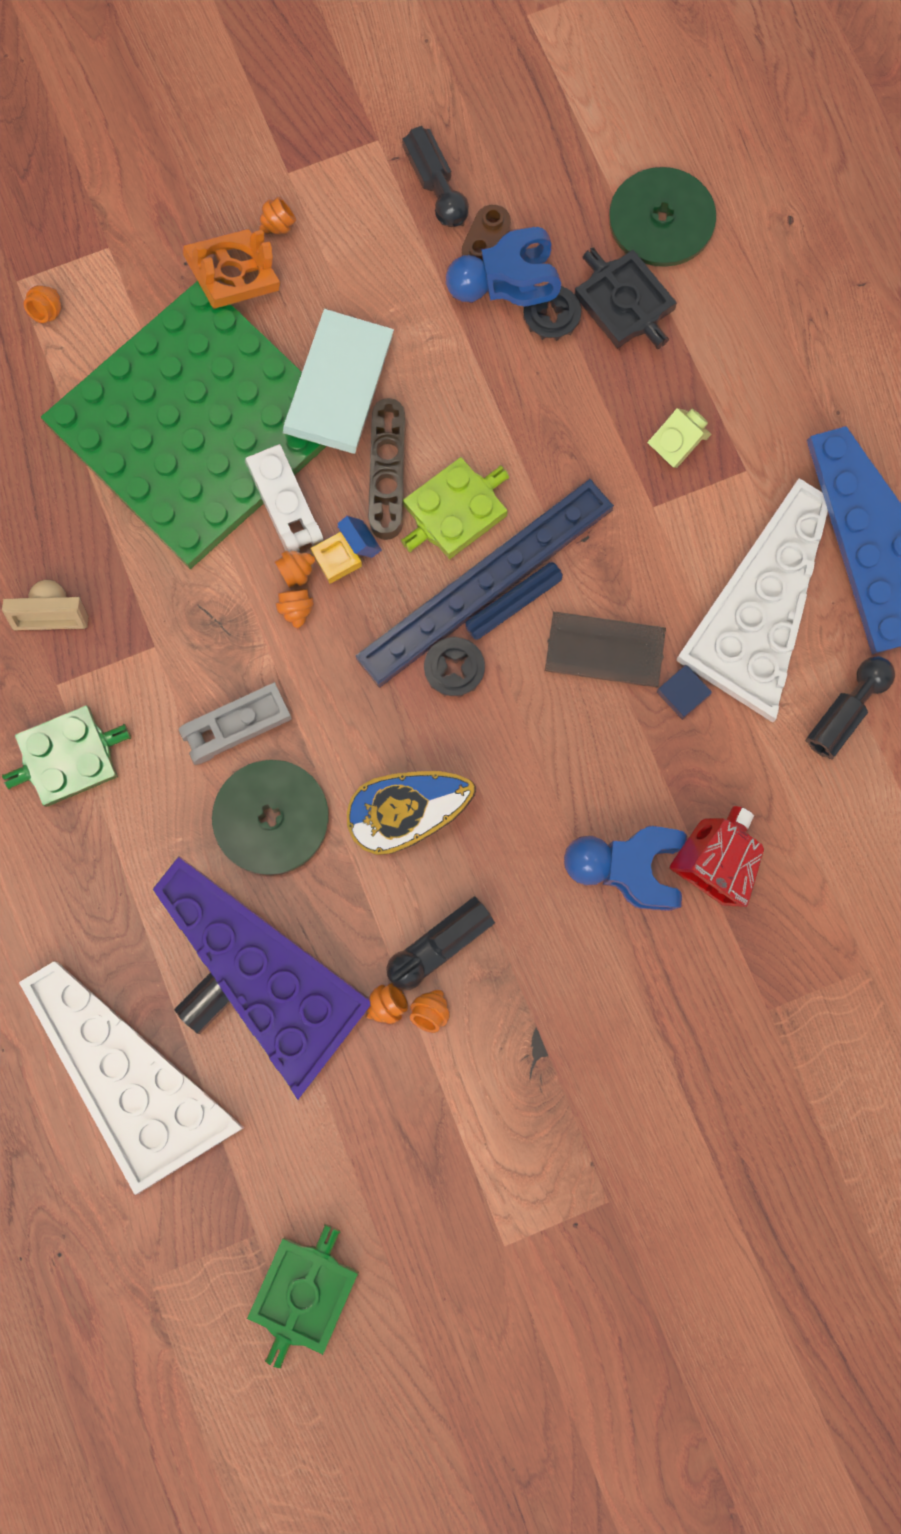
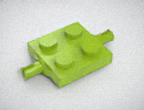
(455, 508)

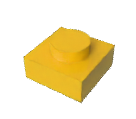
(336, 557)

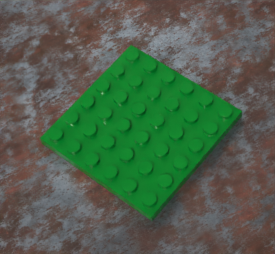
(180, 416)

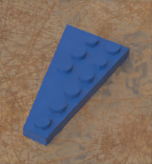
(866, 529)

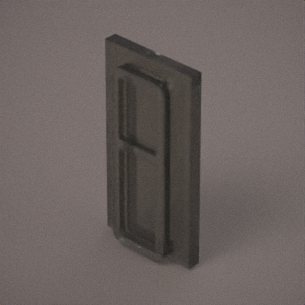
(605, 649)

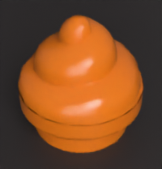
(276, 217)
(42, 303)
(295, 567)
(294, 606)
(387, 1004)
(430, 1011)

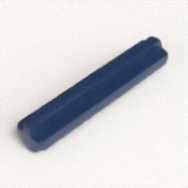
(513, 601)

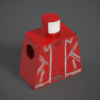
(721, 858)

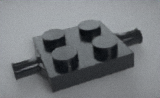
(625, 298)

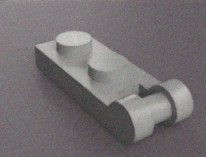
(235, 723)

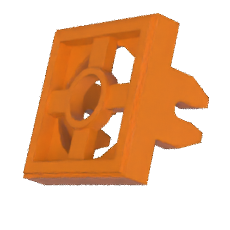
(207, 276)

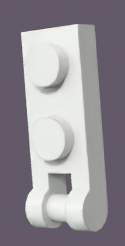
(283, 498)

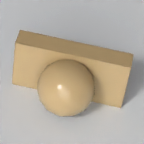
(45, 609)

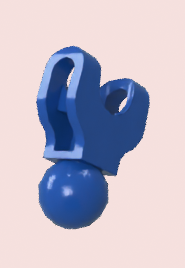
(507, 271)
(627, 865)

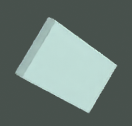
(338, 381)

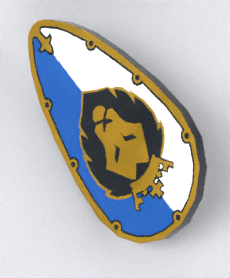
(406, 808)

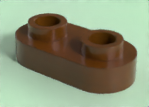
(484, 233)

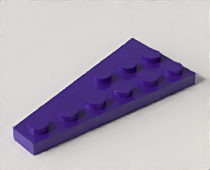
(277, 988)

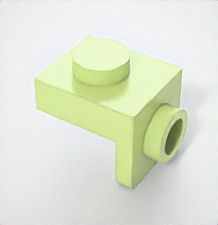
(679, 436)

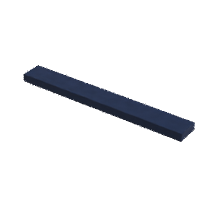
(484, 583)

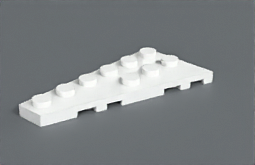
(756, 618)
(135, 1095)

